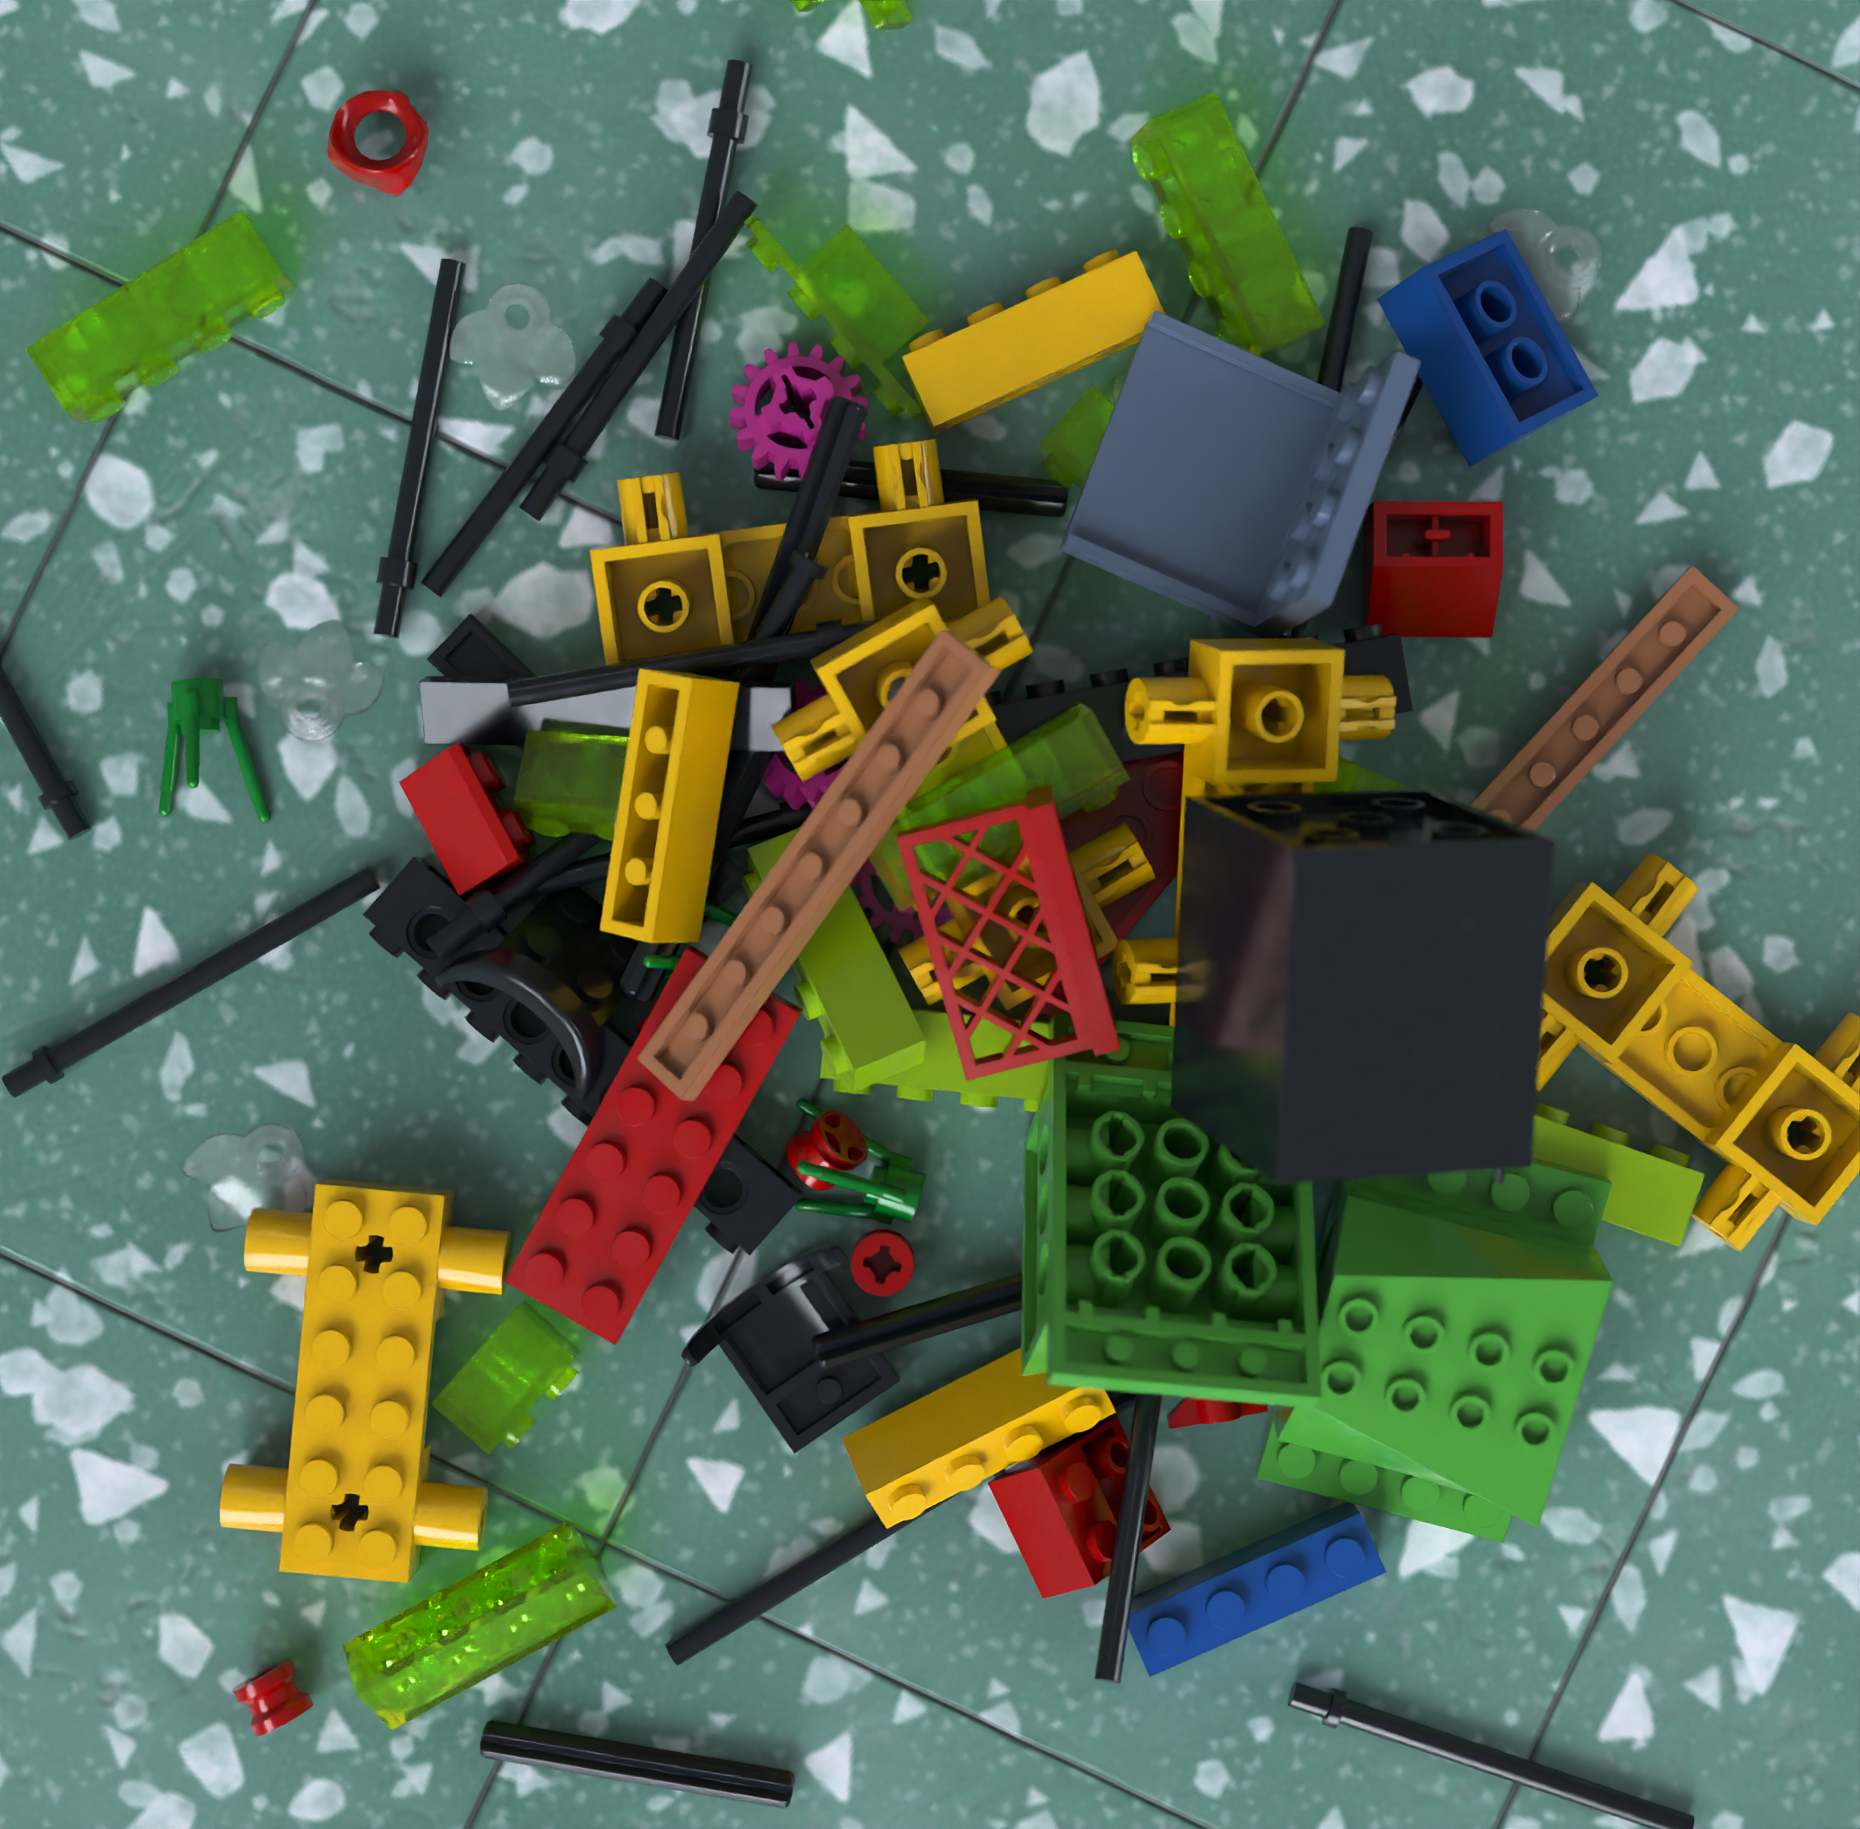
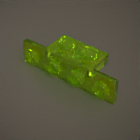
(858, 300)

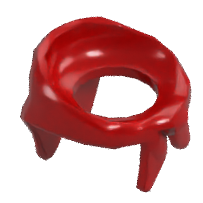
(386, 175)

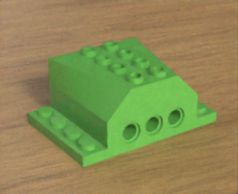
(1155, 1245)
(1448, 1344)

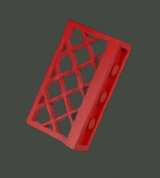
(1064, 917)

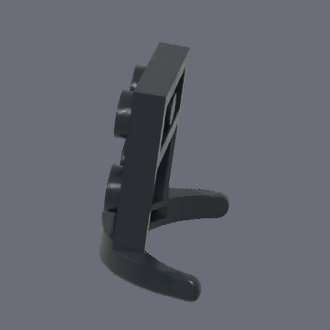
(560, 971)
(770, 1345)

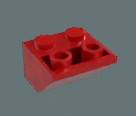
(1432, 567)
(467, 818)
(1068, 1506)

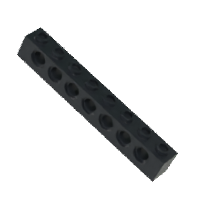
(398, 921)

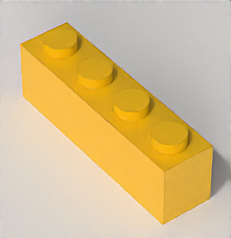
(1031, 342)
(669, 806)
(966, 1435)

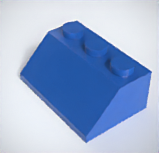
(1487, 346)

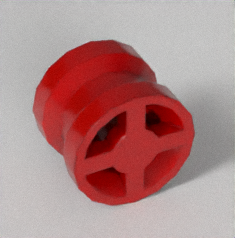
(831, 1143)
(884, 1251)
(273, 1697)

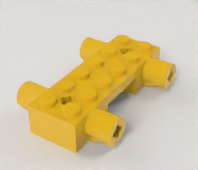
(727, 570)
(832, 727)
(1245, 751)
(1701, 1055)
(365, 1380)

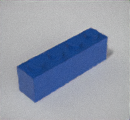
(1253, 1587)

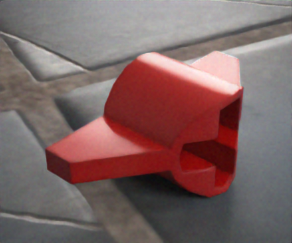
(1210, 1411)

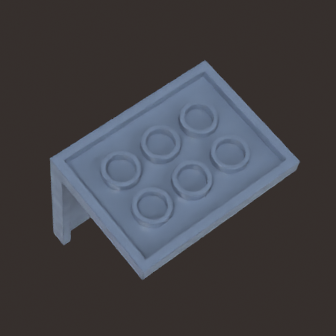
(1234, 477)

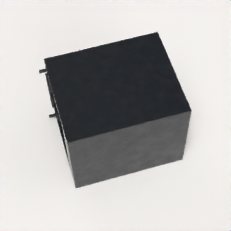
(1360, 983)

